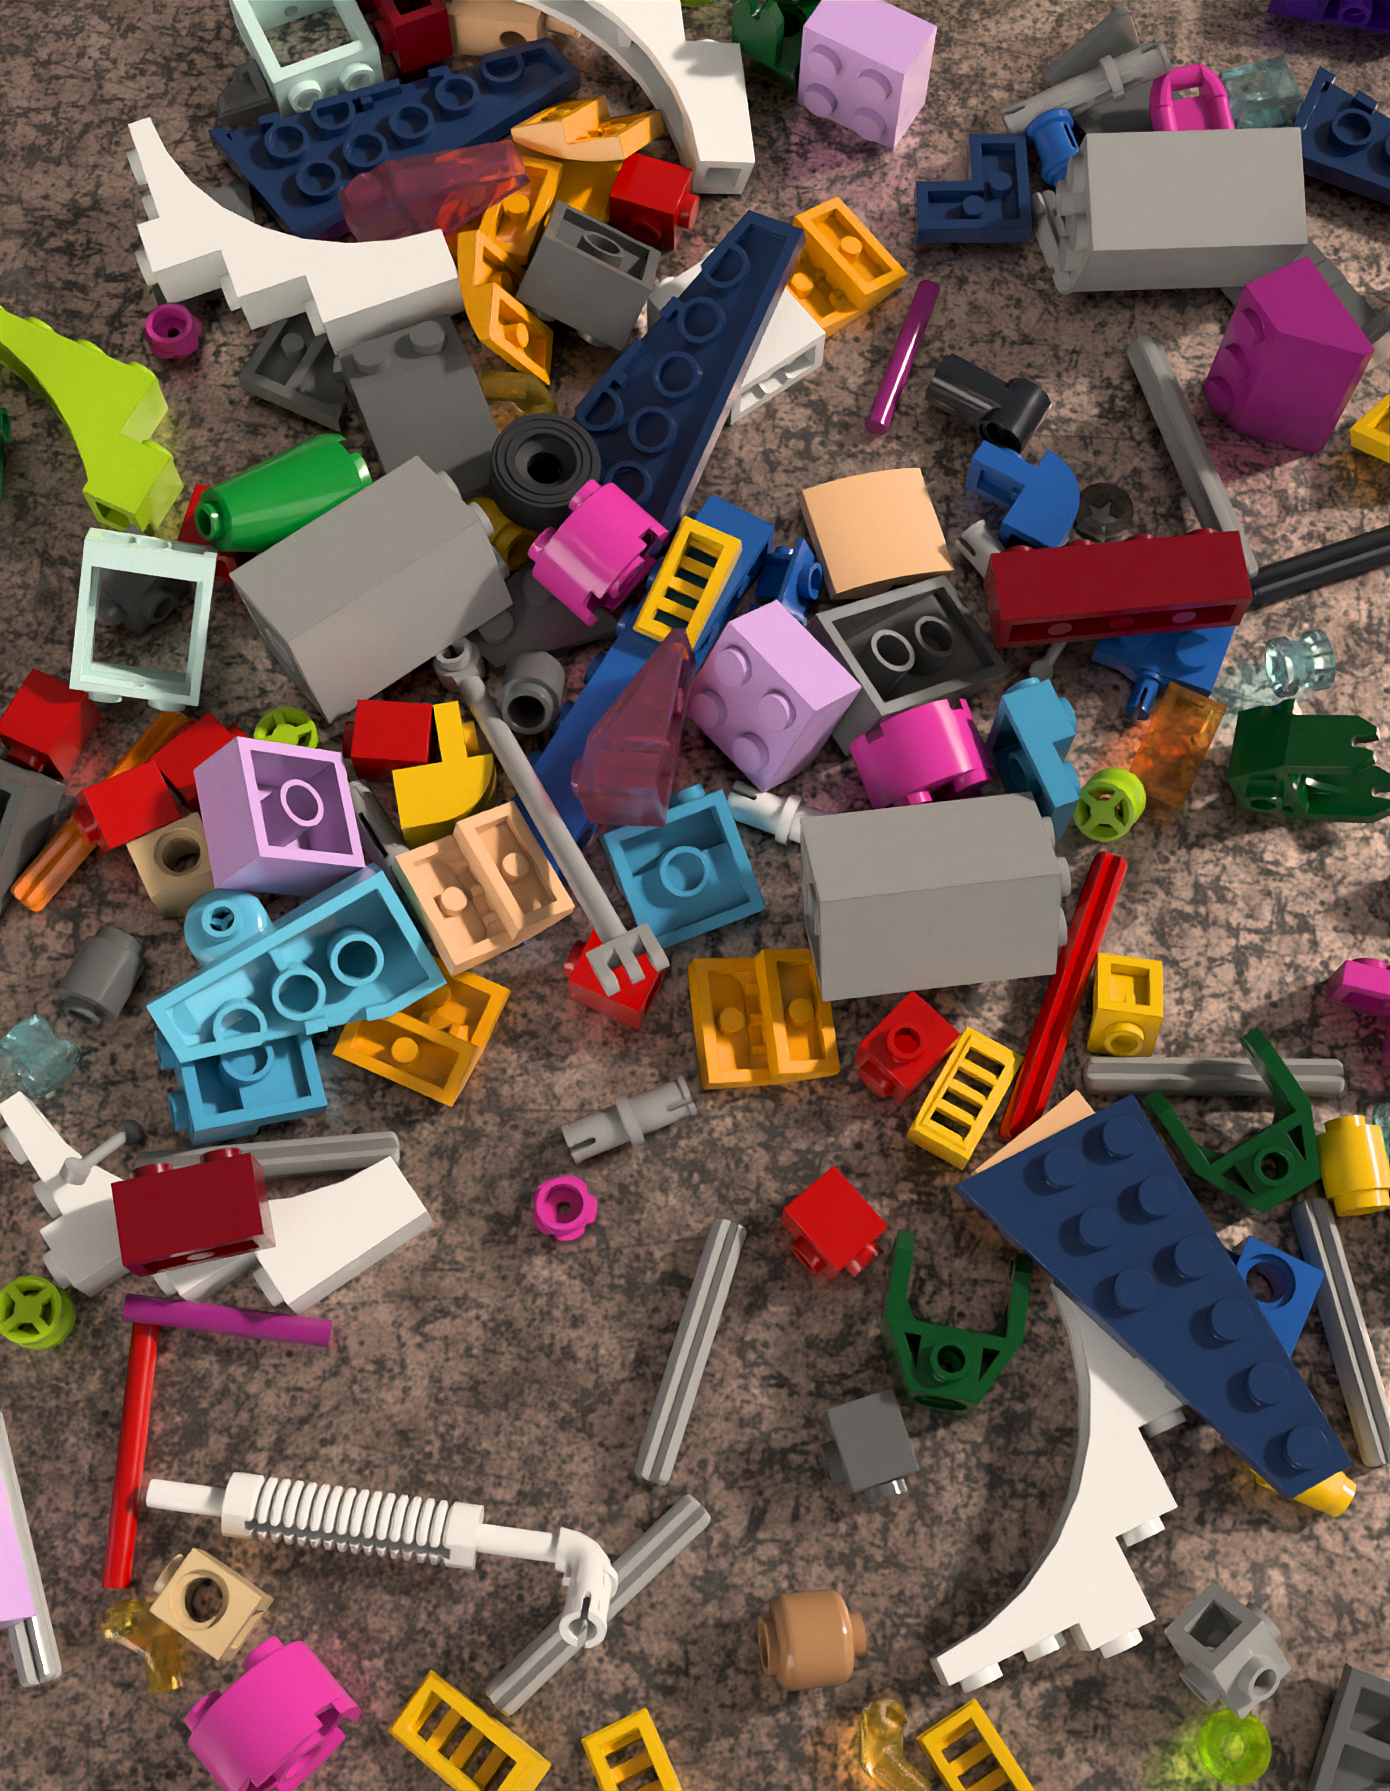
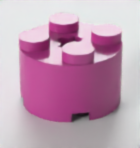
(597, 551)
(924, 757)
(272, 1721)

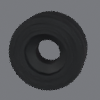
(534, 440)

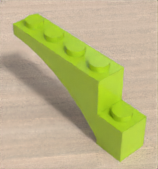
(109, 414)

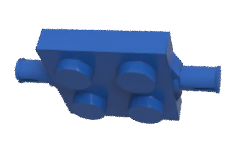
(1156, 659)

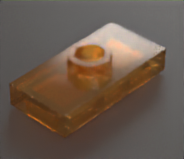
(1176, 746)

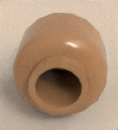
(810, 1639)

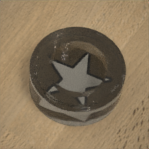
(1103, 513)

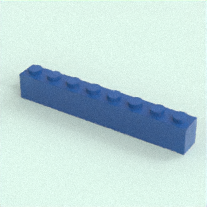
(613, 671)

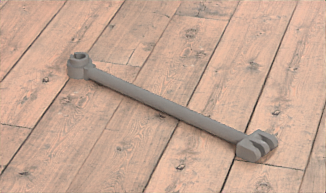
(618, 946)

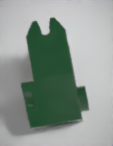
(772, 37)
(1307, 765)
(1238, 1172)
(917, 1346)

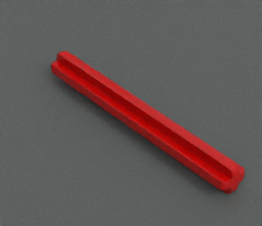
(1064, 995)

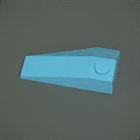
(315, 968)

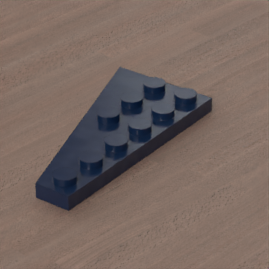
(310, 156)
(674, 388)
(1144, 1263)

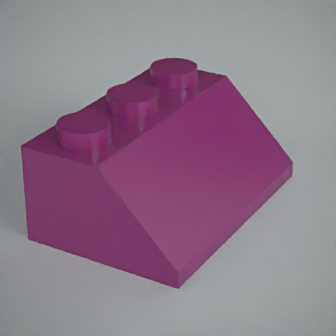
(1288, 359)

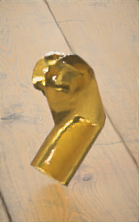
(521, 389)
(148, 1636)
(882, 1747)

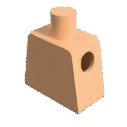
(493, 25)

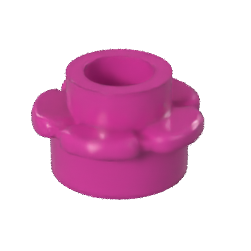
(172, 319)
(558, 1190)

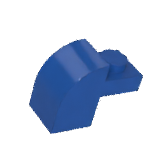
(1038, 498)

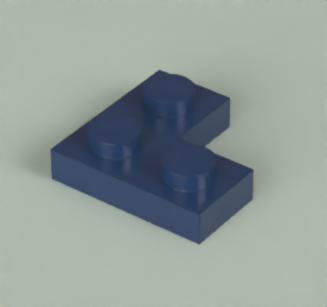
(988, 206)

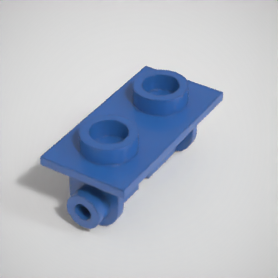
(792, 579)

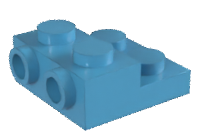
(1030, 749)
(684, 874)
(243, 1088)

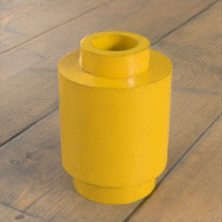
(1354, 1166)

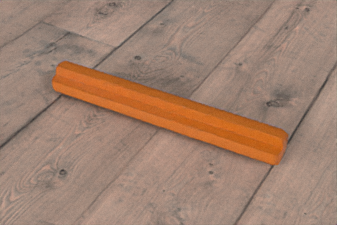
(67, 848)

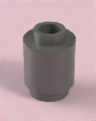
(531, 691)
(102, 976)

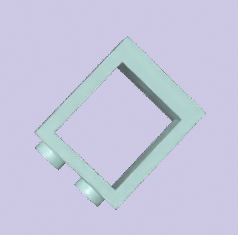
(306, 81)
(153, 557)

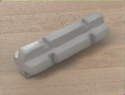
(1049, 234)

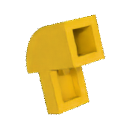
(442, 793)

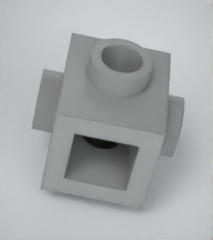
(1228, 1651)

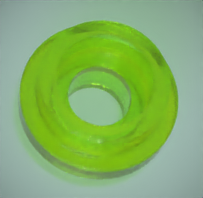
(1256, 1747)

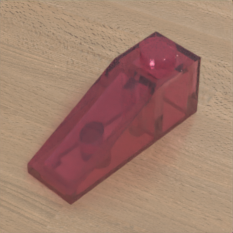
(431, 191)
(637, 742)

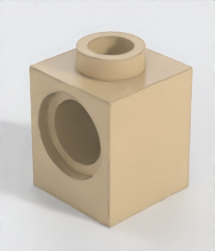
(155, 859)
(240, 1609)

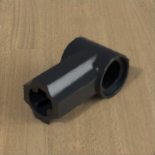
(999, 410)

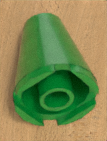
(280, 495)

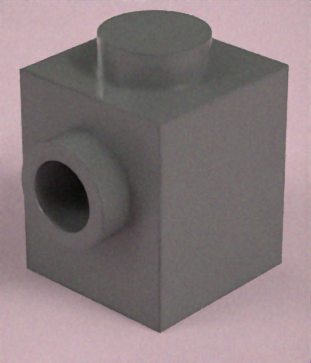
(136, 597)
(868, 1447)

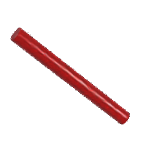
(130, 1456)

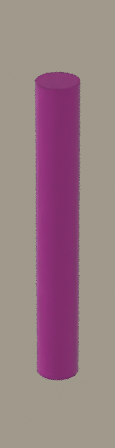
(902, 357)
(227, 1320)

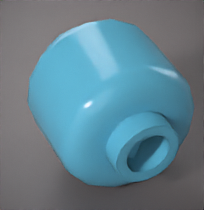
(221, 922)

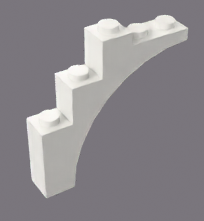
(690, 81)
(343, 287)
(318, 1235)
(1112, 1491)

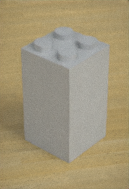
(1181, 208)
(375, 586)
(932, 895)

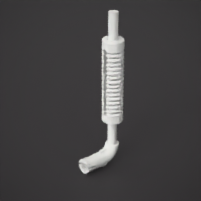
(399, 1527)

